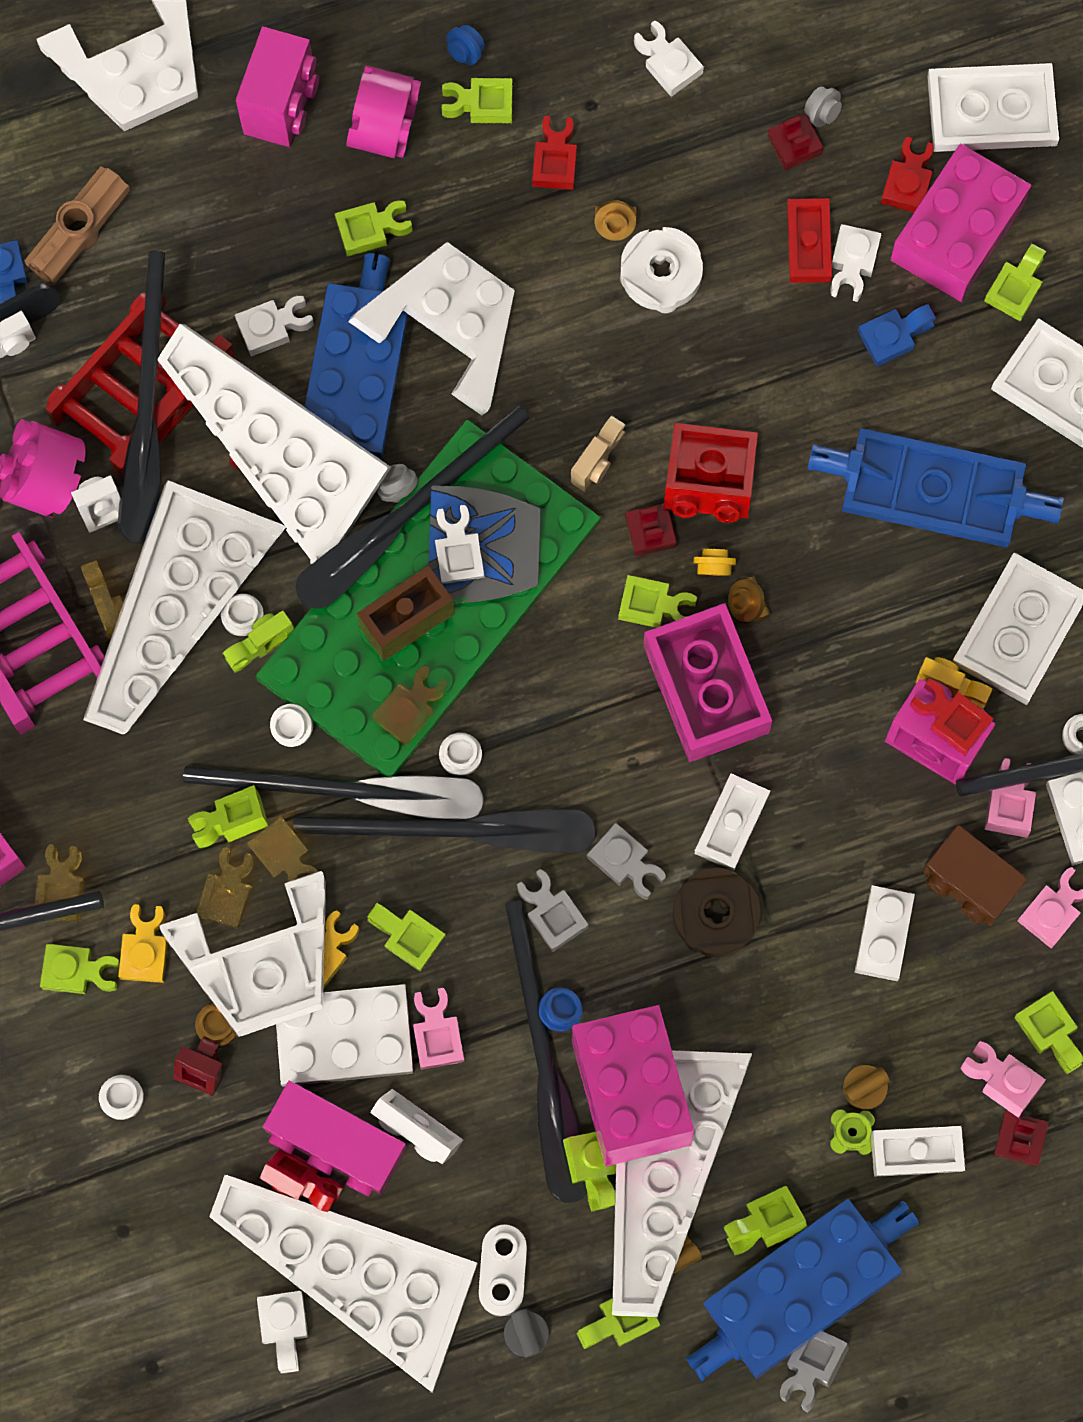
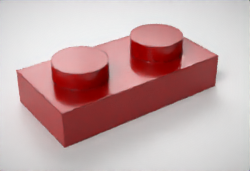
(809, 240)

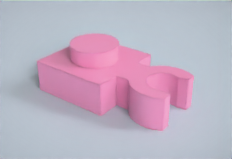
(1011, 808)
(1052, 912)
(437, 1037)
(1008, 1082)

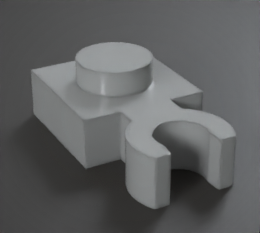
(622, 857)
(555, 916)
(814, 1363)

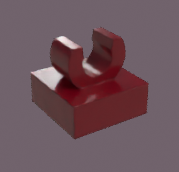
(795, 141)
(650, 529)
(199, 1067)
(1020, 1138)

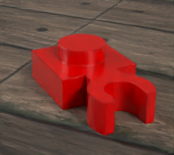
(556, 159)
(908, 180)
(957, 721)
(295, 1178)

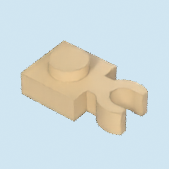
(593, 462)

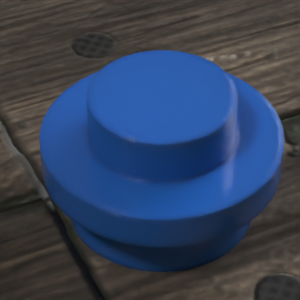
(465, 44)
(560, 1009)

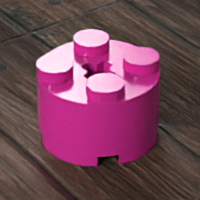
(383, 112)
(40, 468)

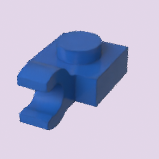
(11, 270)
(892, 336)

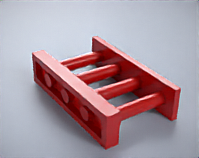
(168, 411)

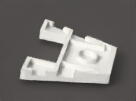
(137, 76)
(460, 306)
(267, 976)

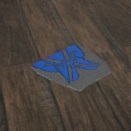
(506, 535)

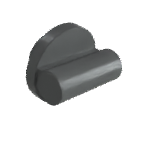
(526, 1333)

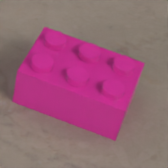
(960, 222)
(707, 682)
(632, 1085)

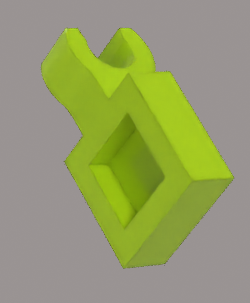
(1016, 286)
(411, 938)
(1049, 1026)
(587, 1165)
(771, 1217)
(621, 1327)

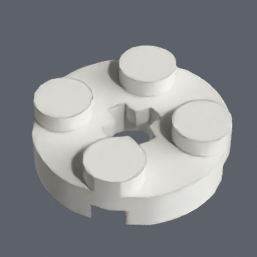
(657, 246)

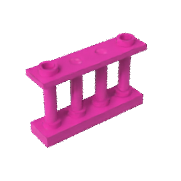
(21, 703)

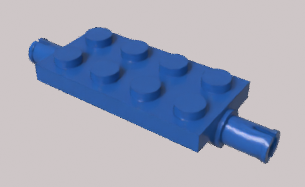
(351, 372)
(934, 487)
(801, 1289)

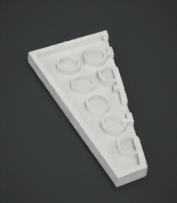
(290, 456)
(183, 580)
(662, 1191)
(374, 1281)

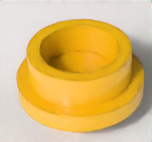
(714, 562)

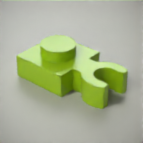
(487, 100)
(365, 228)
(648, 601)
(265, 636)
(234, 818)
(71, 968)

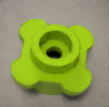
(861, 1123)

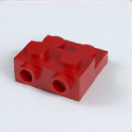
(710, 472)

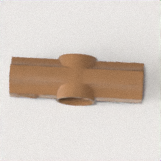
(93, 205)

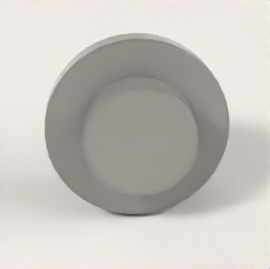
(823, 106)
(397, 483)

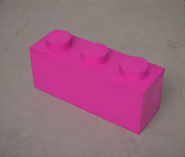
(334, 1139)

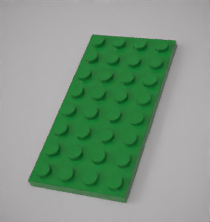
(341, 677)

